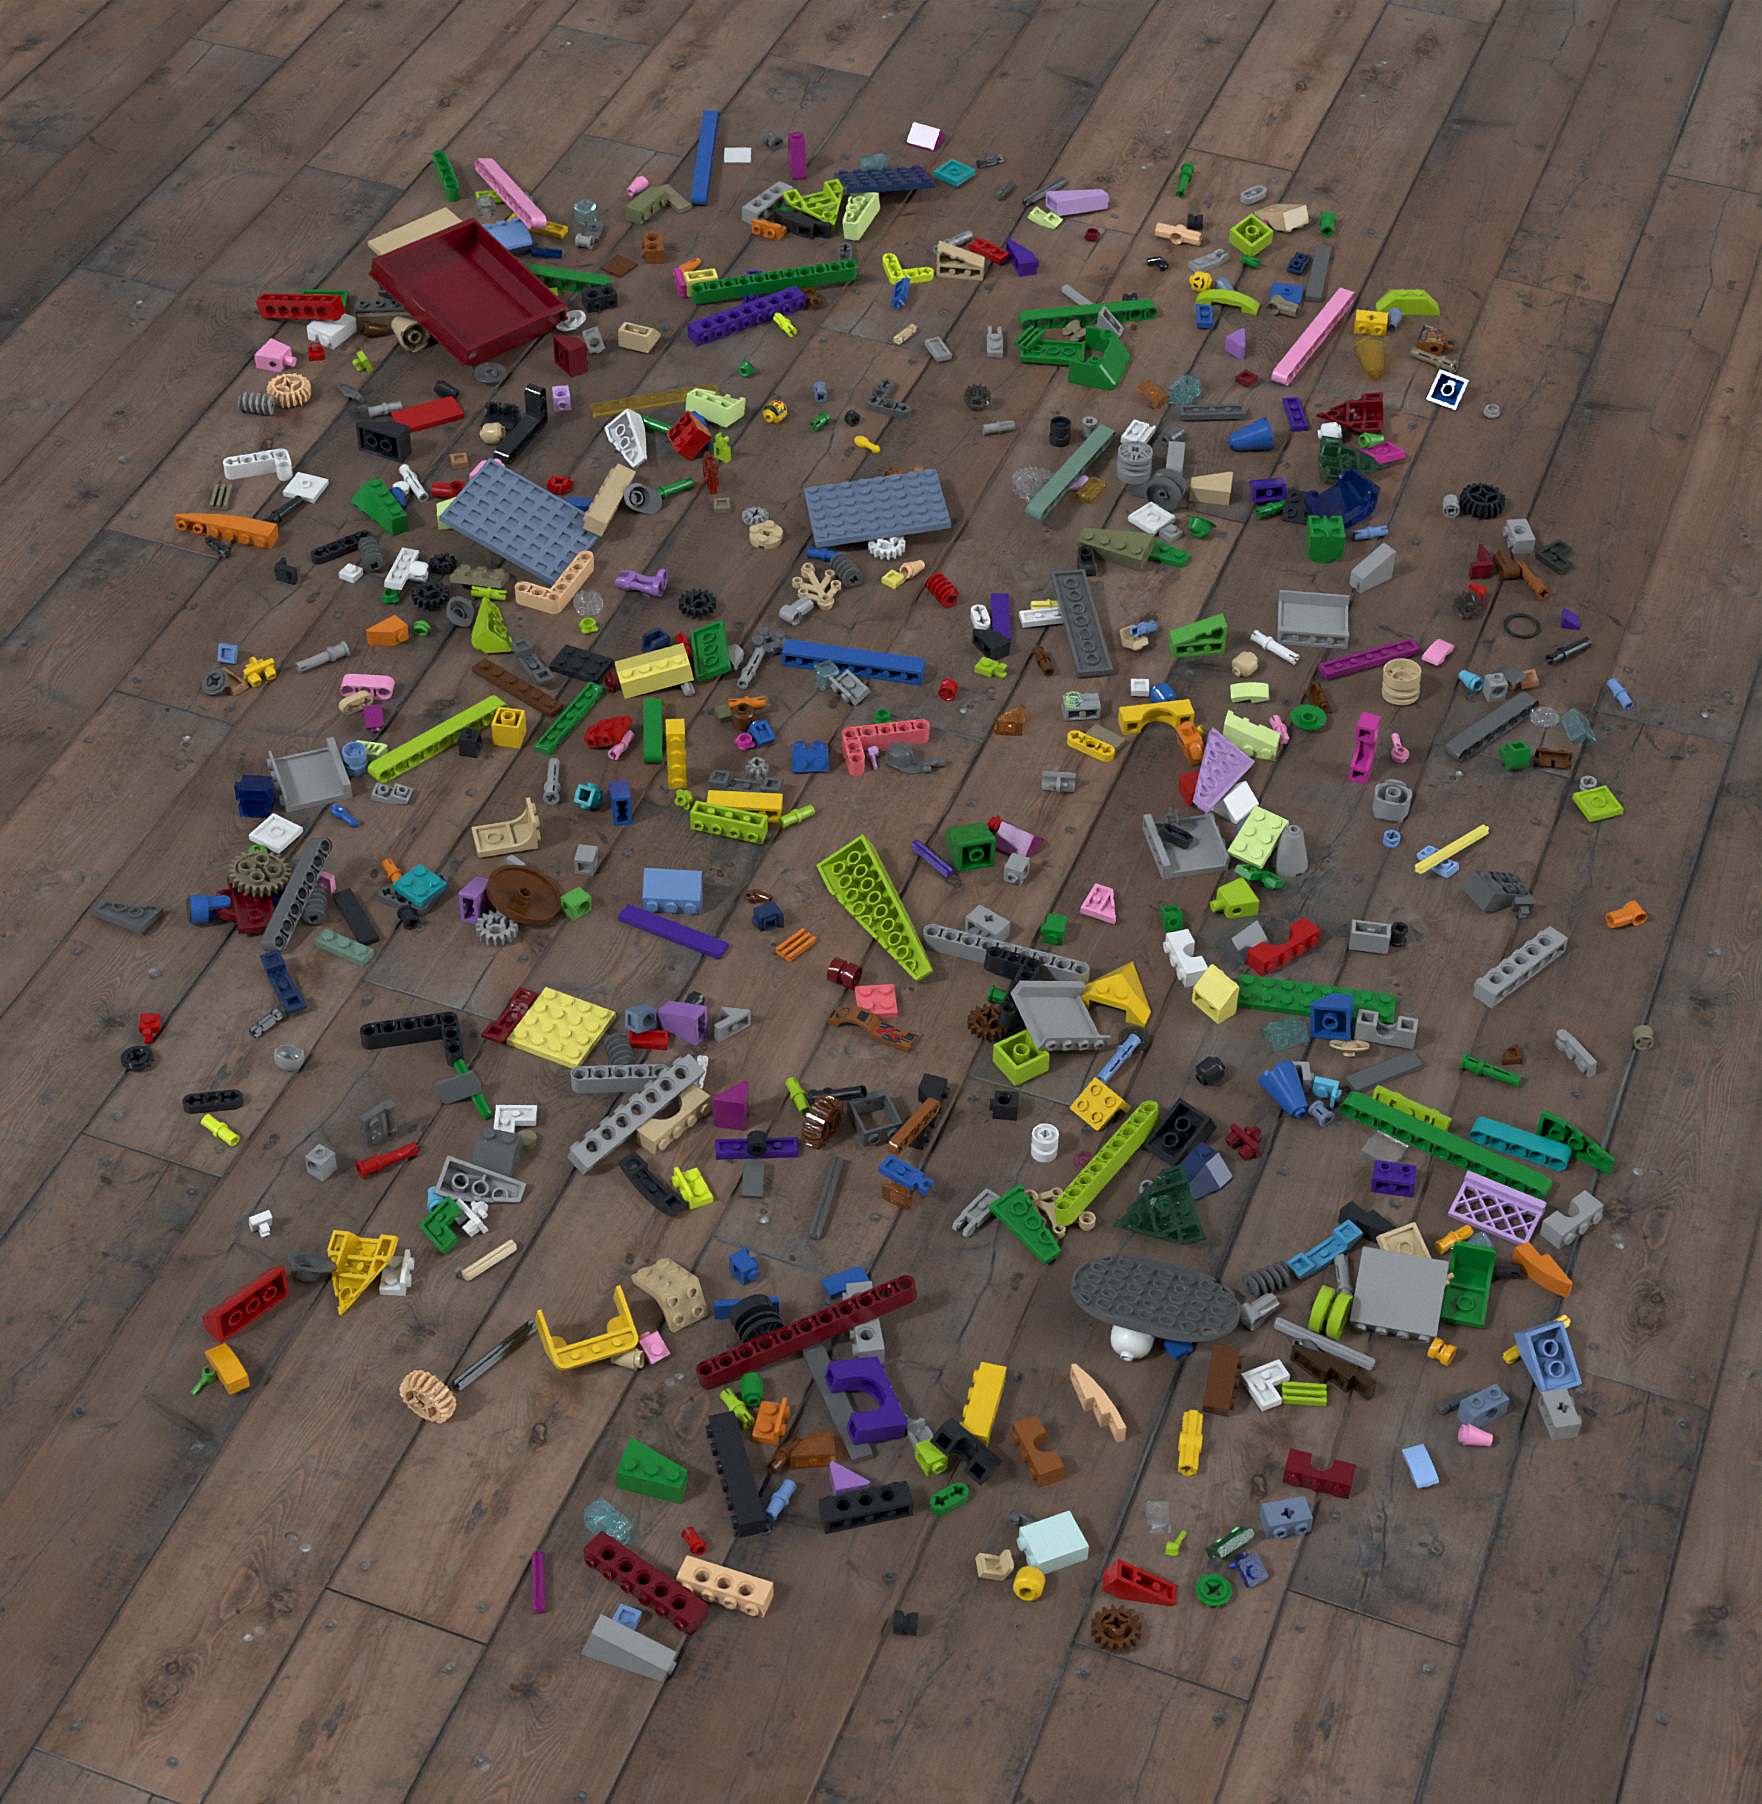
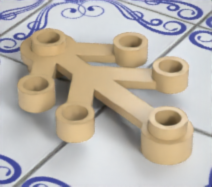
(823, 600)
(1085, 1220)

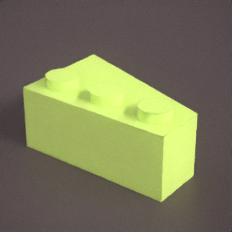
(714, 407)
(1250, 738)

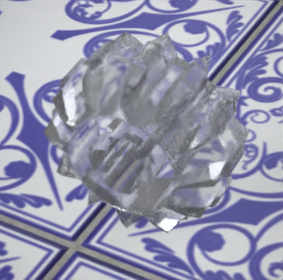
(588, 602)

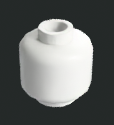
(1330, 429)

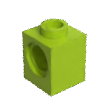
(930, 1458)

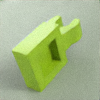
(990, 667)

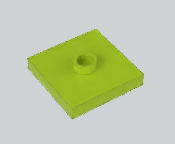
(1597, 803)

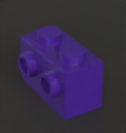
(1267, 490)
(1393, 1178)

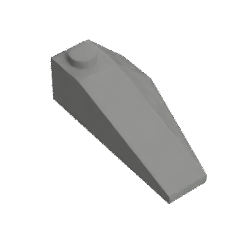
(476, 1183)

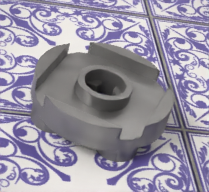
(775, 637)

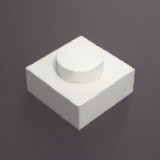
(351, 573)
(1139, 687)

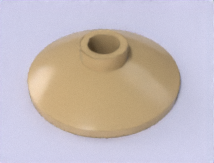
(1349, 1047)

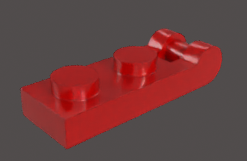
(989, 250)

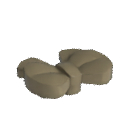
(1074, 327)

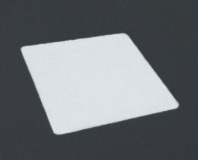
(737, 155)

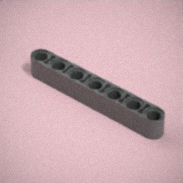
(1491, 726)
(296, 894)

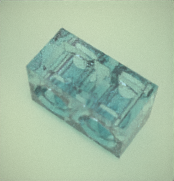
(1183, 390)
(604, 1517)

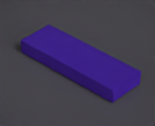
(1295, 414)

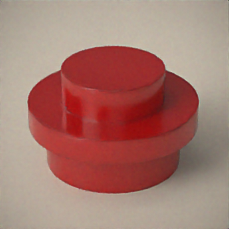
(994, 823)

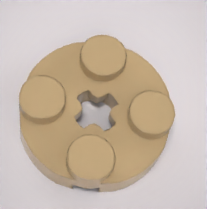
(759, 531)

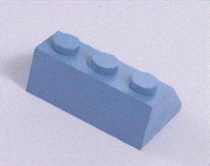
(510, 233)
(672, 891)

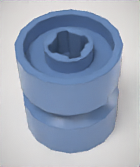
(355, 759)

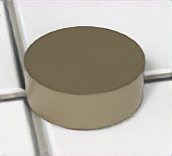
(528, 1138)

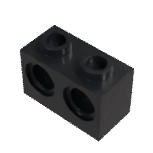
(599, 298)

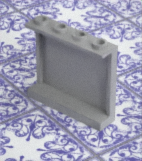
(1313, 619)
(310, 778)
(1204, 854)
(1057, 1015)
(1399, 1294)

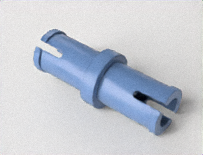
(1370, 532)
(1143, 628)
(1620, 694)
(779, 1500)

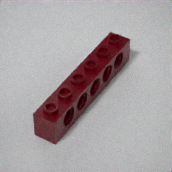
(657, 1583)

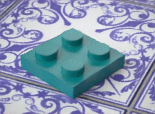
(954, 172)
(420, 885)

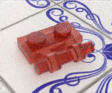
(709, 472)

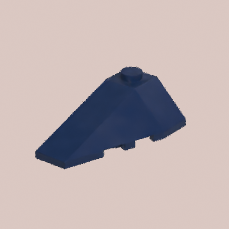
(1205, 1171)

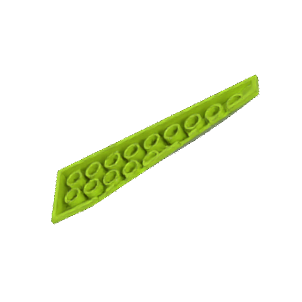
(868, 894)

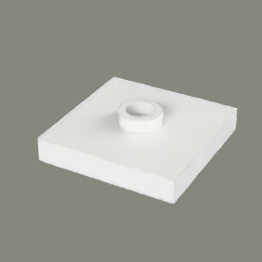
(306, 486)
(1151, 518)
(275, 833)

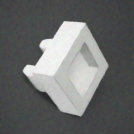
(261, 1222)

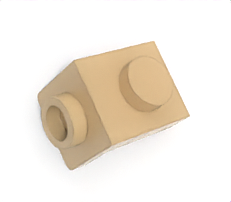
(1131, 642)
(995, 1566)

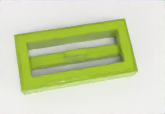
(1302, 1391)

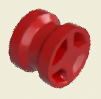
(948, 689)

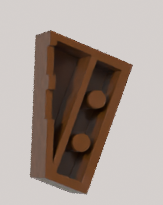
(1222, 1380)

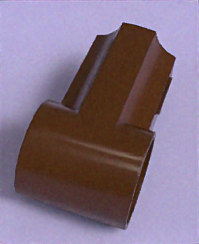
(1505, 565)

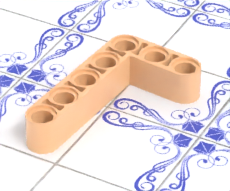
(563, 590)

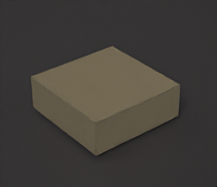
(721, 505)

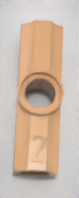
(1178, 234)

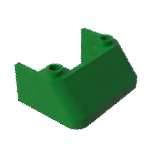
(1100, 372)

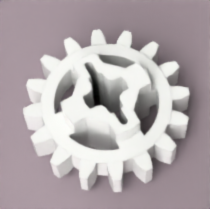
(887, 547)

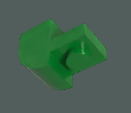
(1515, 755)

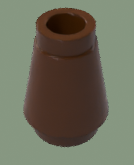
(374, 329)

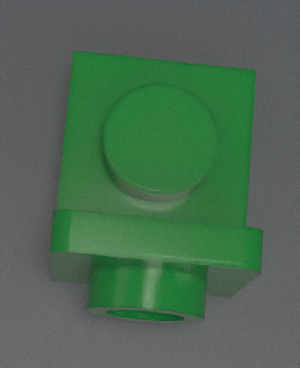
(1172, 917)

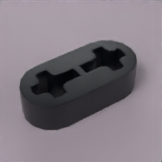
(1175, 835)

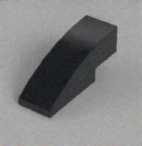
(1370, 1223)

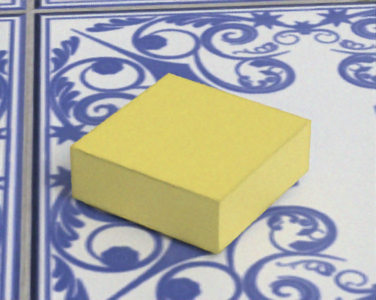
(893, 579)

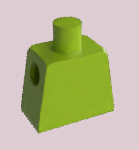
(1235, 900)

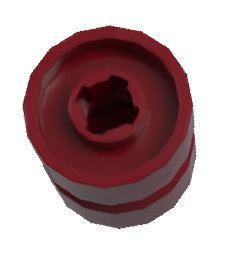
(842, 972)

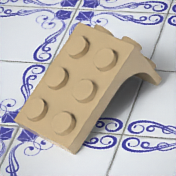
(509, 835)
(1407, 1241)
(675, 1291)

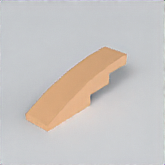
(1095, 1399)

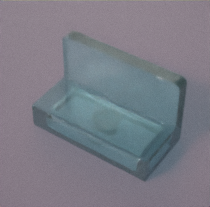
(1577, 726)

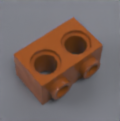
(653, 248)

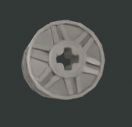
(1134, 462)

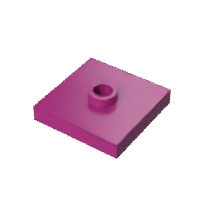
(1385, 452)

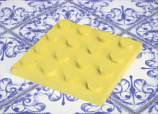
(561, 1028)

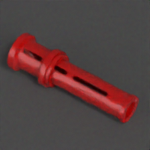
(377, 1162)

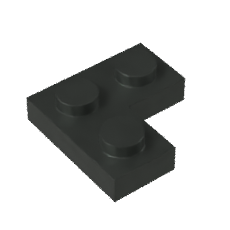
(1554, 557)

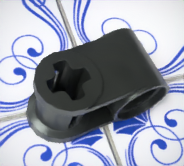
(1086, 559)

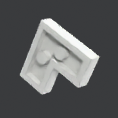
(514, 1115)
(1261, 1383)

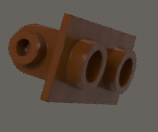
(1317, 697)
(1544, 757)

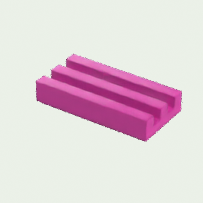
(680, 283)

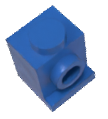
(744, 1266)

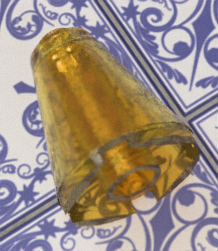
(1371, 356)

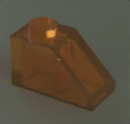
(814, 1451)

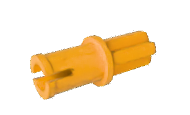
(1448, 1241)

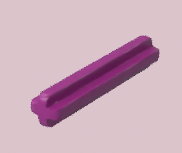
(538, 1582)

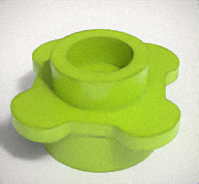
(588, 625)
(683, 799)

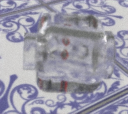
(486, 206)

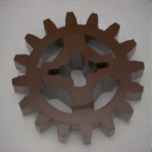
(985, 1023)
(1116, 1629)

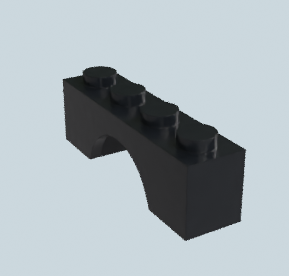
(933, 1087)

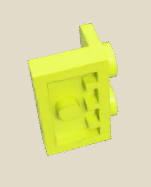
(692, 1187)

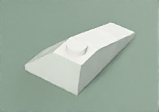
(628, 436)

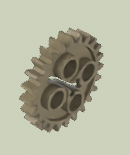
(259, 873)

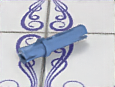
(1123, 1052)

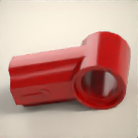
(447, 490)

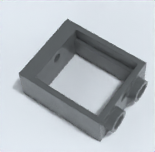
(877, 1101)

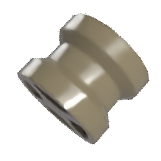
(1643, 1037)

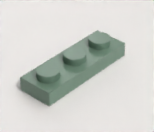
(344, 947)

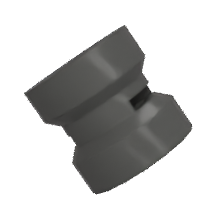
(772, 140)

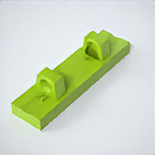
(1411, 1107)

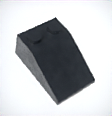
(384, 439)
(1179, 1133)

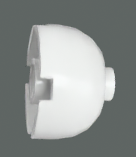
(1130, 1343)

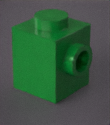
(1054, 929)

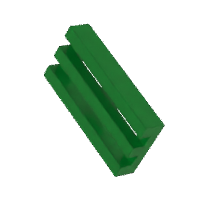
(1027, 337)

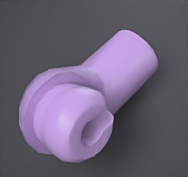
(1079, 483)

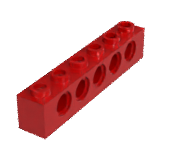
(300, 306)

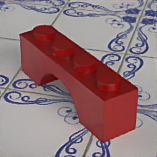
(1266, 957)

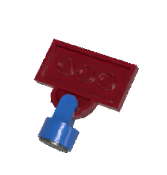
(249, 912)

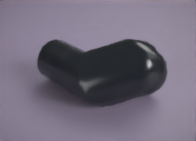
(1159, 261)

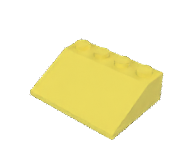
(654, 670)

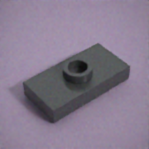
(595, 229)

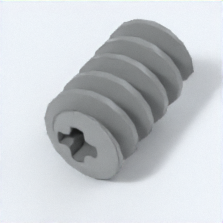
(256, 404)

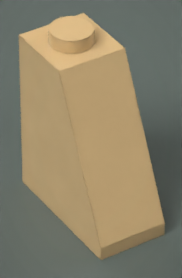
(1211, 488)

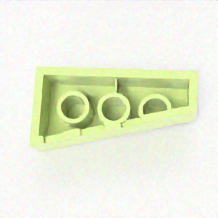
(859, 214)

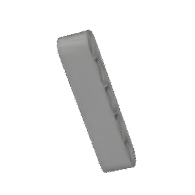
(614, 1078)

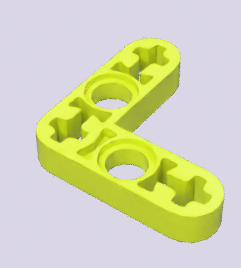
(915, 275)

